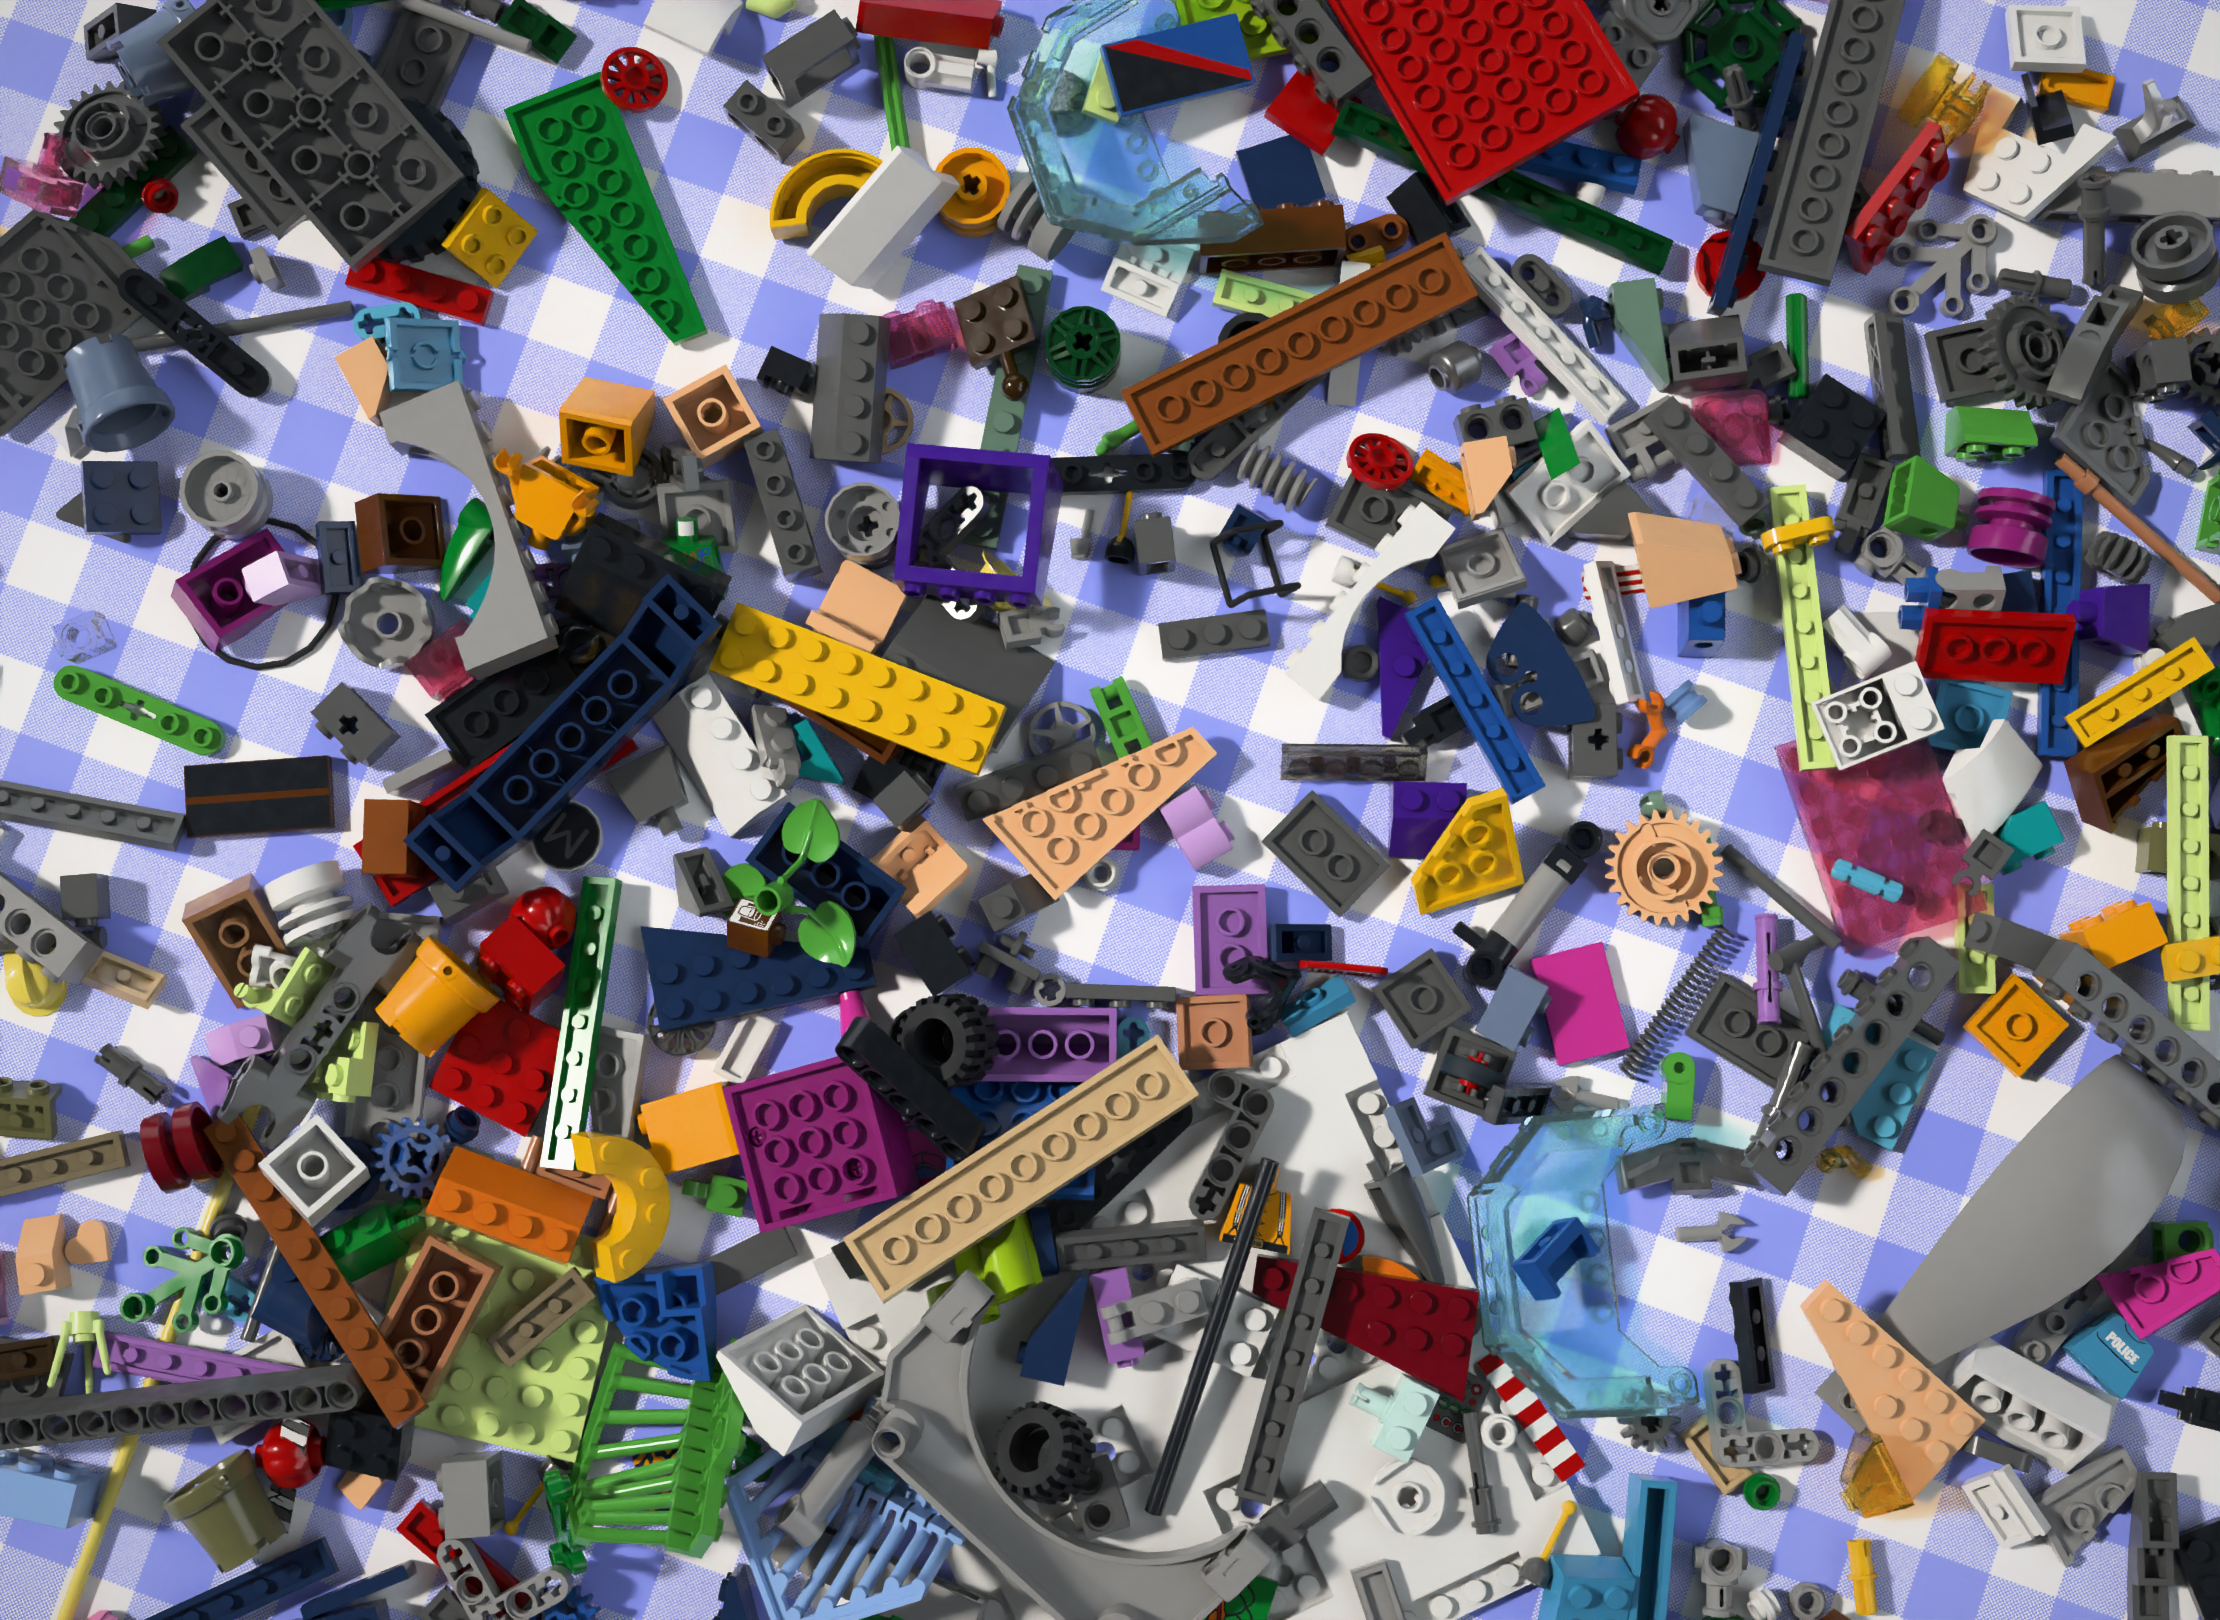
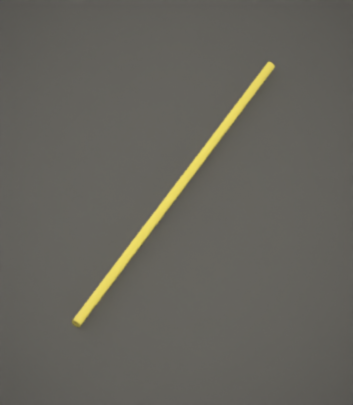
(130, 1442)

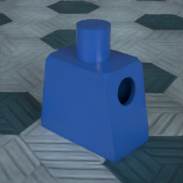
(1700, 622)

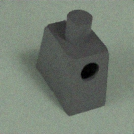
(652, 789)
(473, 898)

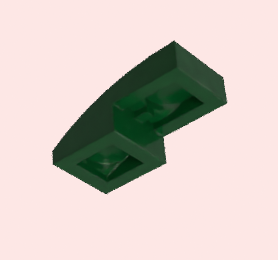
(548, 35)
(201, 268)

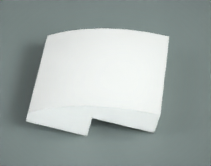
(1148, 275)

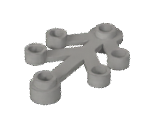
(1946, 262)

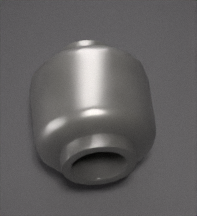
(1455, 367)

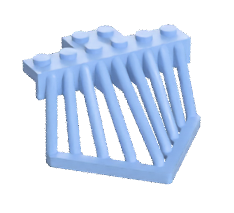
(902, 1499)

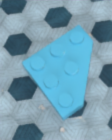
(1890, 1097)

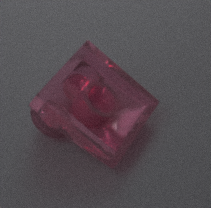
(1737, 424)

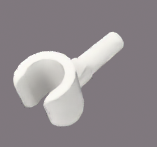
(989, 59)

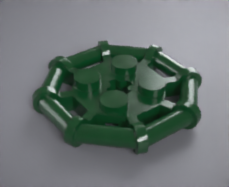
(1721, 51)

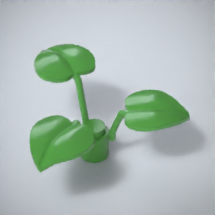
(828, 930)

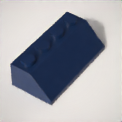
(844, 879)

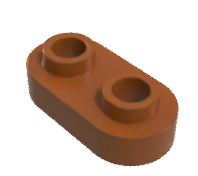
(1373, 234)

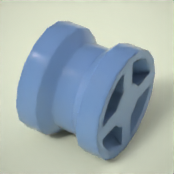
(1684, 701)

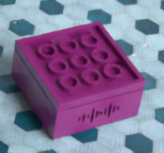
(817, 1143)

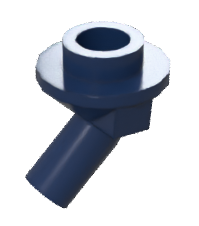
(1593, 311)

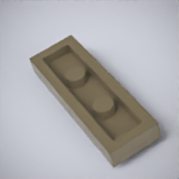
(541, 1317)

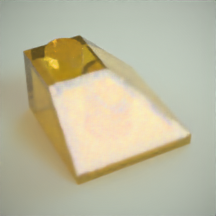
(1871, 1478)

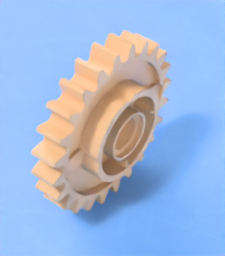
(1667, 894)

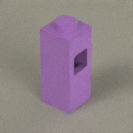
(1111, 1287)

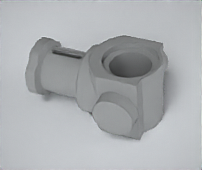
(1894, 561)
(1721, 1578)

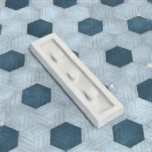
(1614, 632)

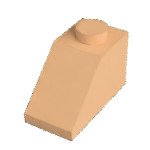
(368, 376)
(1485, 470)
(41, 1255)

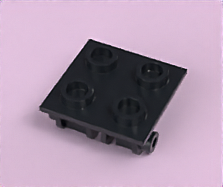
(876, 776)

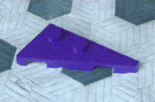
(1399, 665)

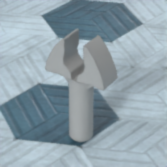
(1581, 1096)
(1713, 1232)

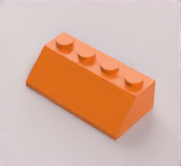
(510, 1206)

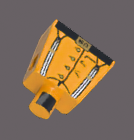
(1275, 1223)

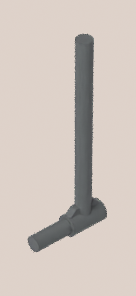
(1788, 961)

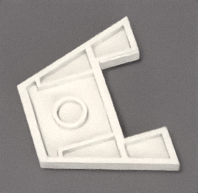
(2017, 172)

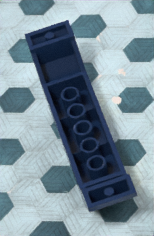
(569, 739)

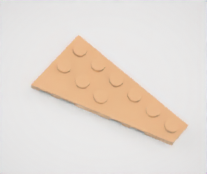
(1082, 820)

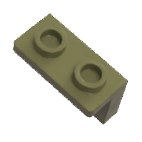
(28, 1108)

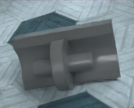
(992, 957)

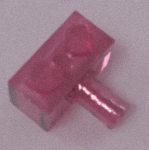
(42, 182)
(440, 664)

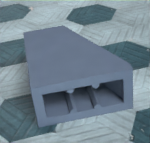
(1717, 166)

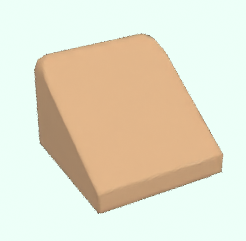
(360, 1488)

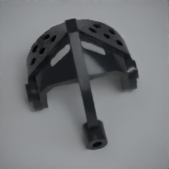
(1276, 976)

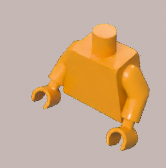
(548, 498)

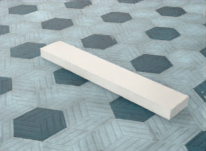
(1542, 337)

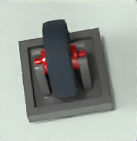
(1467, 1070)

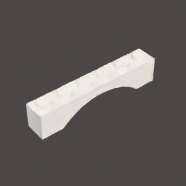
(1416, 541)

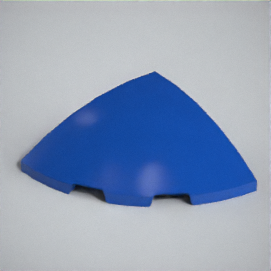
(667, 1316)

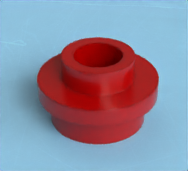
(166, 202)

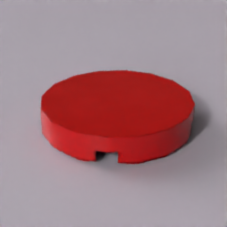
(1709, 259)

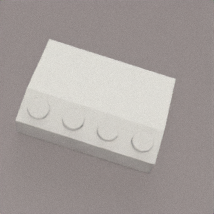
(798, 1378)

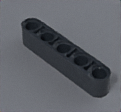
(910, 1089)

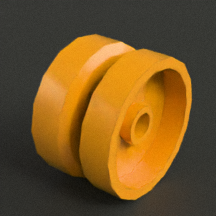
(979, 172)

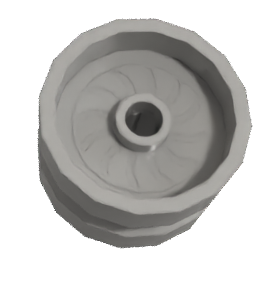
(226, 494)

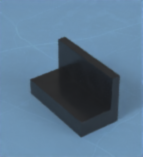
(2047, 114)
(1425, 210)

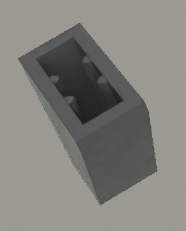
(2008, 942)

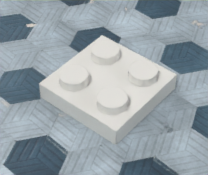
(2045, 38)

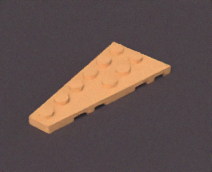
(1892, 1390)

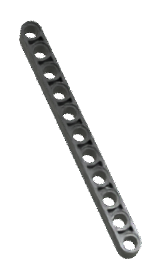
(153, 1415)

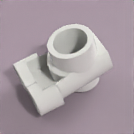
(269, 967)

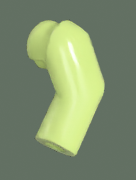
(771, 8)

